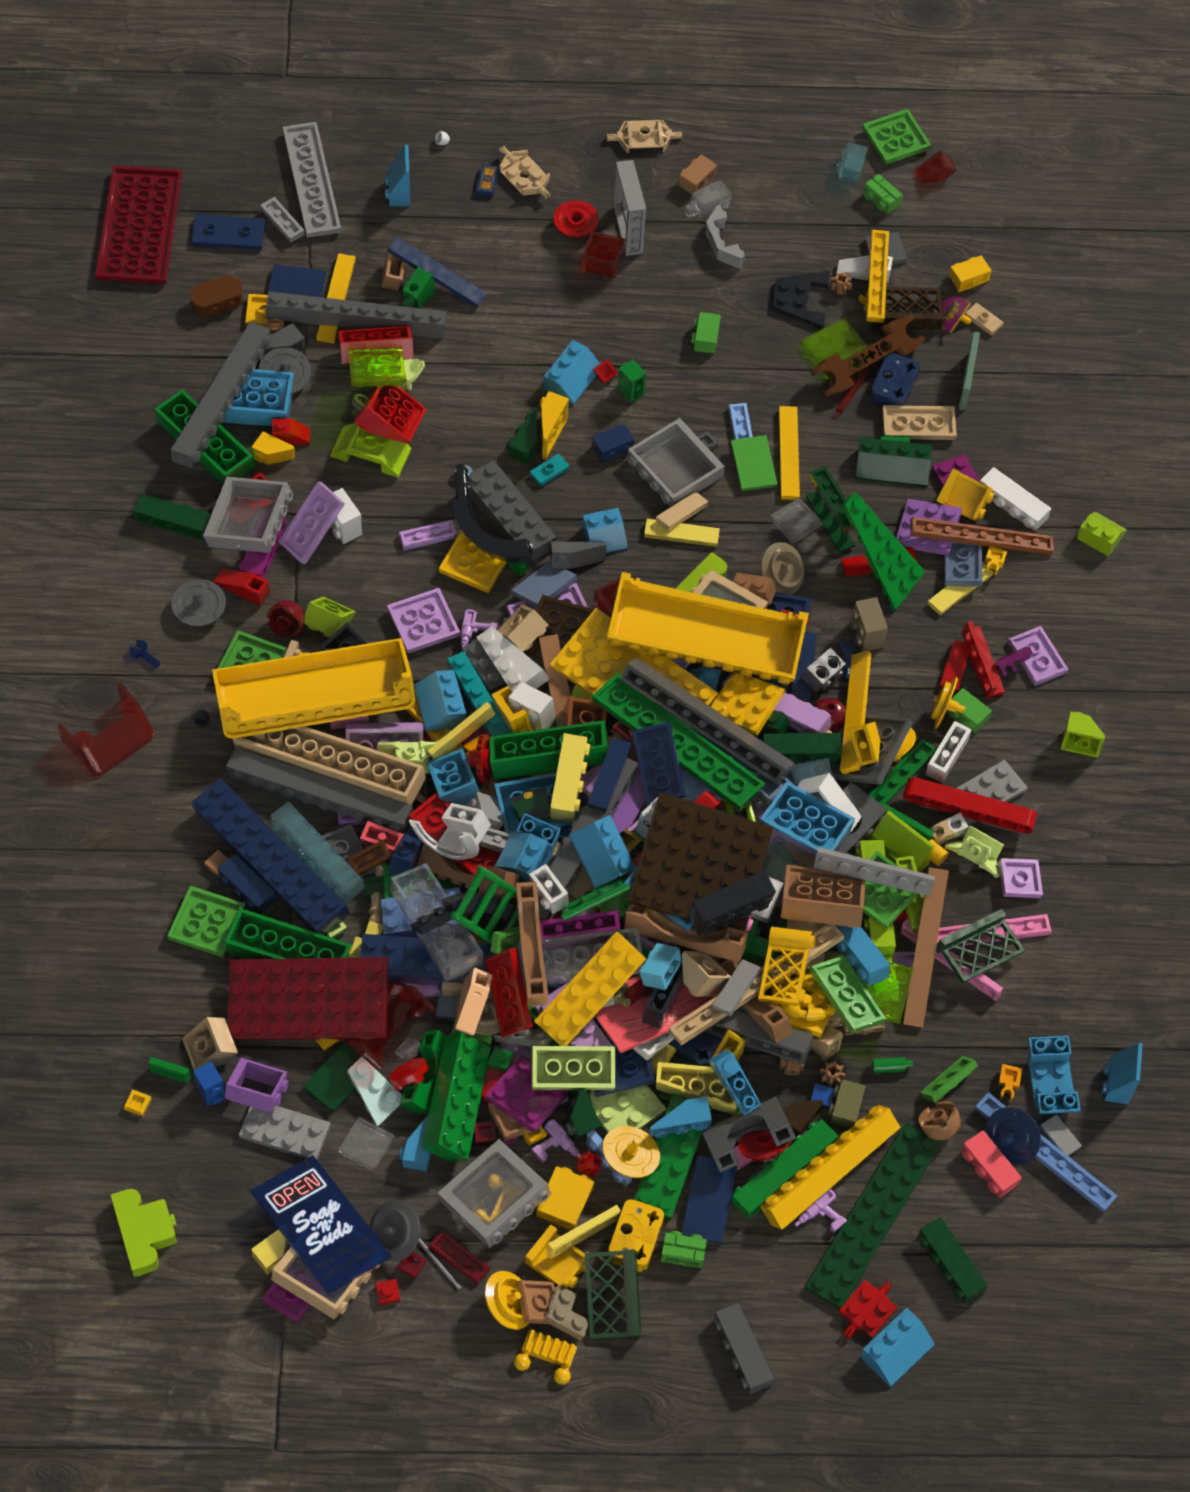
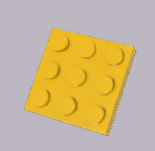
(471, 565)
(748, 701)

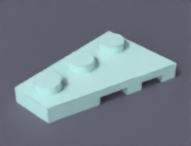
(376, 1092)

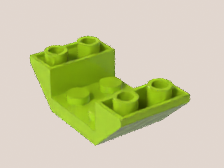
(378, 449)

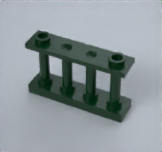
(827, 505)

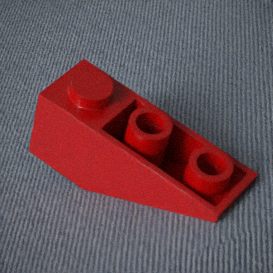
(244, 585)

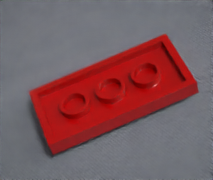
(509, 993)

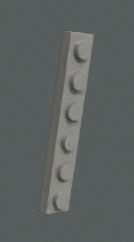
(874, 871)

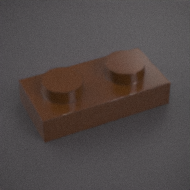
(370, 857)

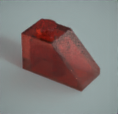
(935, 168)

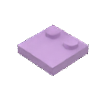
(1020, 878)

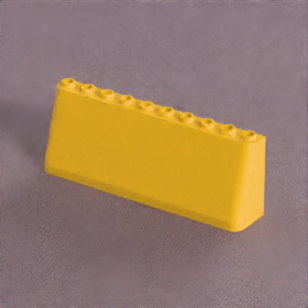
(706, 630)
(314, 688)

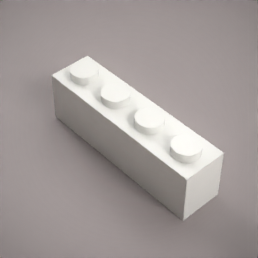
(1016, 500)

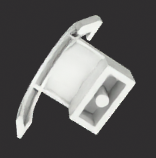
(463, 833)

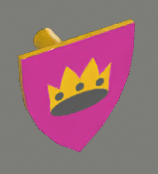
(954, 312)

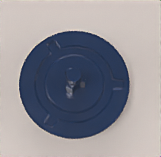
(1014, 1134)

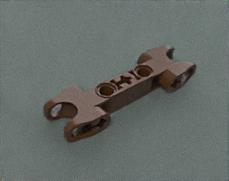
(840, 370)

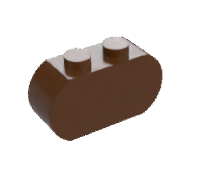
(216, 296)

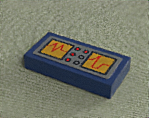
(487, 180)

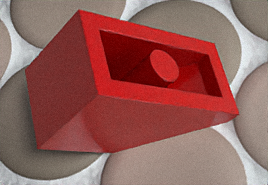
(290, 431)

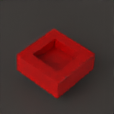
(605, 371)
(388, 1292)

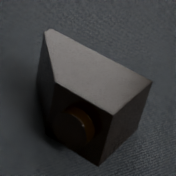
(802, 1114)

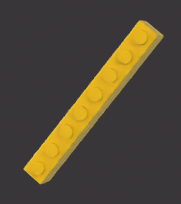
(829, 1166)

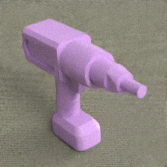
(469, 626)
(558, 1137)
(822, 1207)

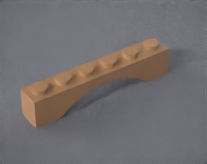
(447, 868)
(723, 943)
(531, 944)
(768, 1016)

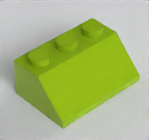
(903, 841)

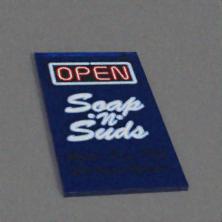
(320, 1224)

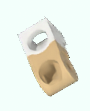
(949, 829)

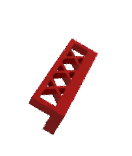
(982, 660)

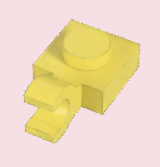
(663, 1055)

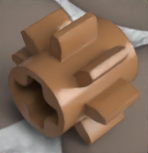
(841, 283)
(790, 1067)
(832, 1079)

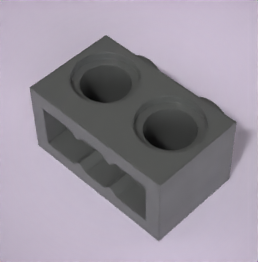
(826, 667)

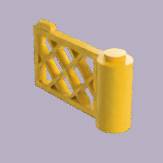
(790, 942)

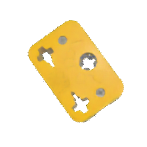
(641, 1237)

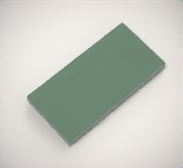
(969, 371)

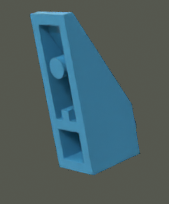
(413, 1155)

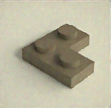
(561, 1316)

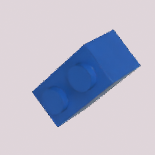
(209, 1084)

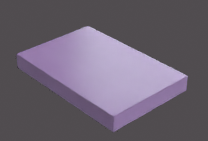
(1045, 660)

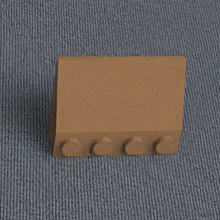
(822, 897)

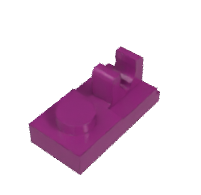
(1022, 655)

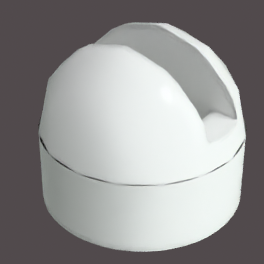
(442, 138)

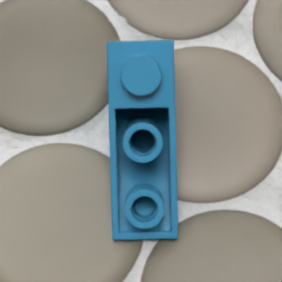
(734, 1081)
(685, 1117)

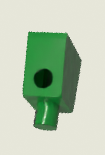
(418, 289)

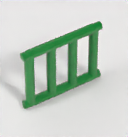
(495, 883)
(594, 899)

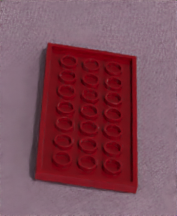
(139, 224)
(308, 998)

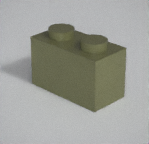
(848, 1103)

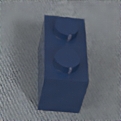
(612, 443)

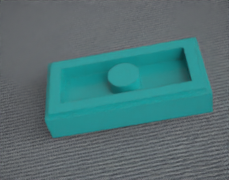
(549, 470)

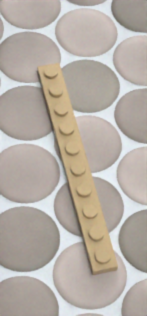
(707, 1016)

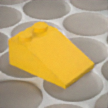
(553, 419)

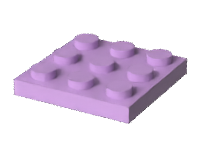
(423, 620)

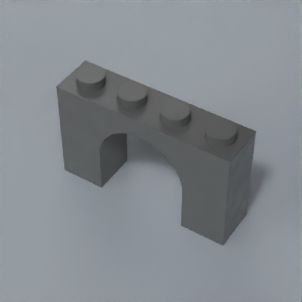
(871, 813)
(726, 1133)

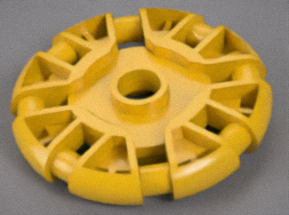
(817, 1003)

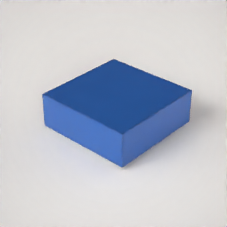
(823, 1093)

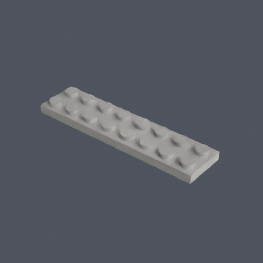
(311, 179)

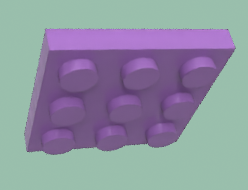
(927, 510)

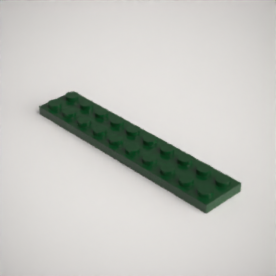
(873, 1216)

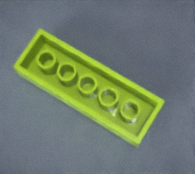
(882, 938)

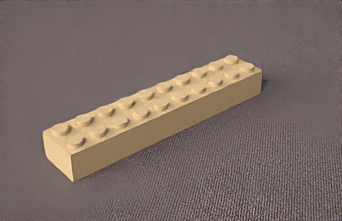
(339, 761)

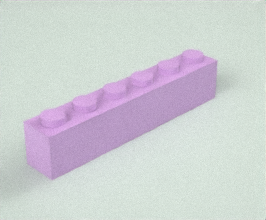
(801, 715)

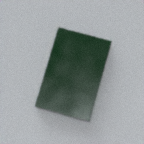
(331, 1081)

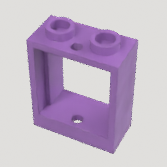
(260, 1073)

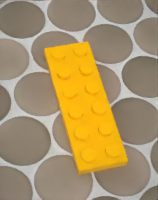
(590, 989)

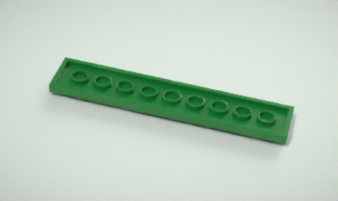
(694, 751)

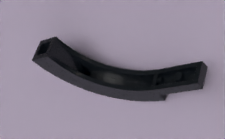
(506, 550)
(442, 914)

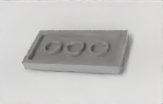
(997, 783)
(285, 1131)

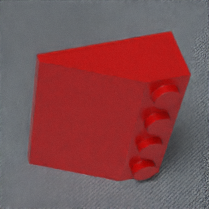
(391, 413)

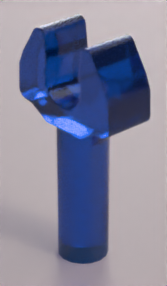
(142, 652)

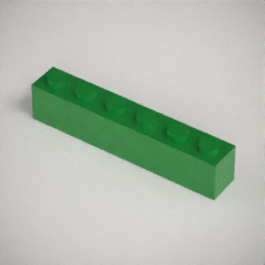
(782, 1169)

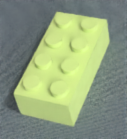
(573, 1067)

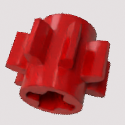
(589, 1164)

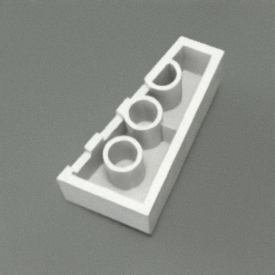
(510, 661)

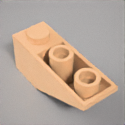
(472, 1000)

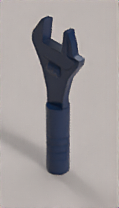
(847, 651)

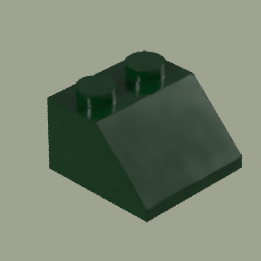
(580, 1115)

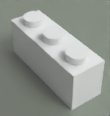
(948, 752)

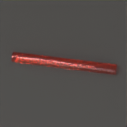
(854, 388)

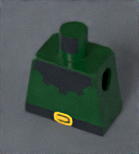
(532, 803)

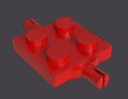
(867, 1309)

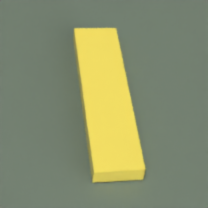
(683, 533)
(953, 594)
(462, 731)
(583, 1232)

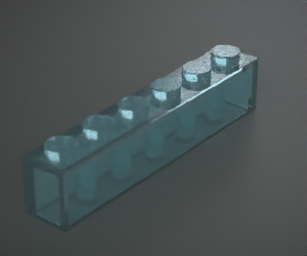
(317, 852)

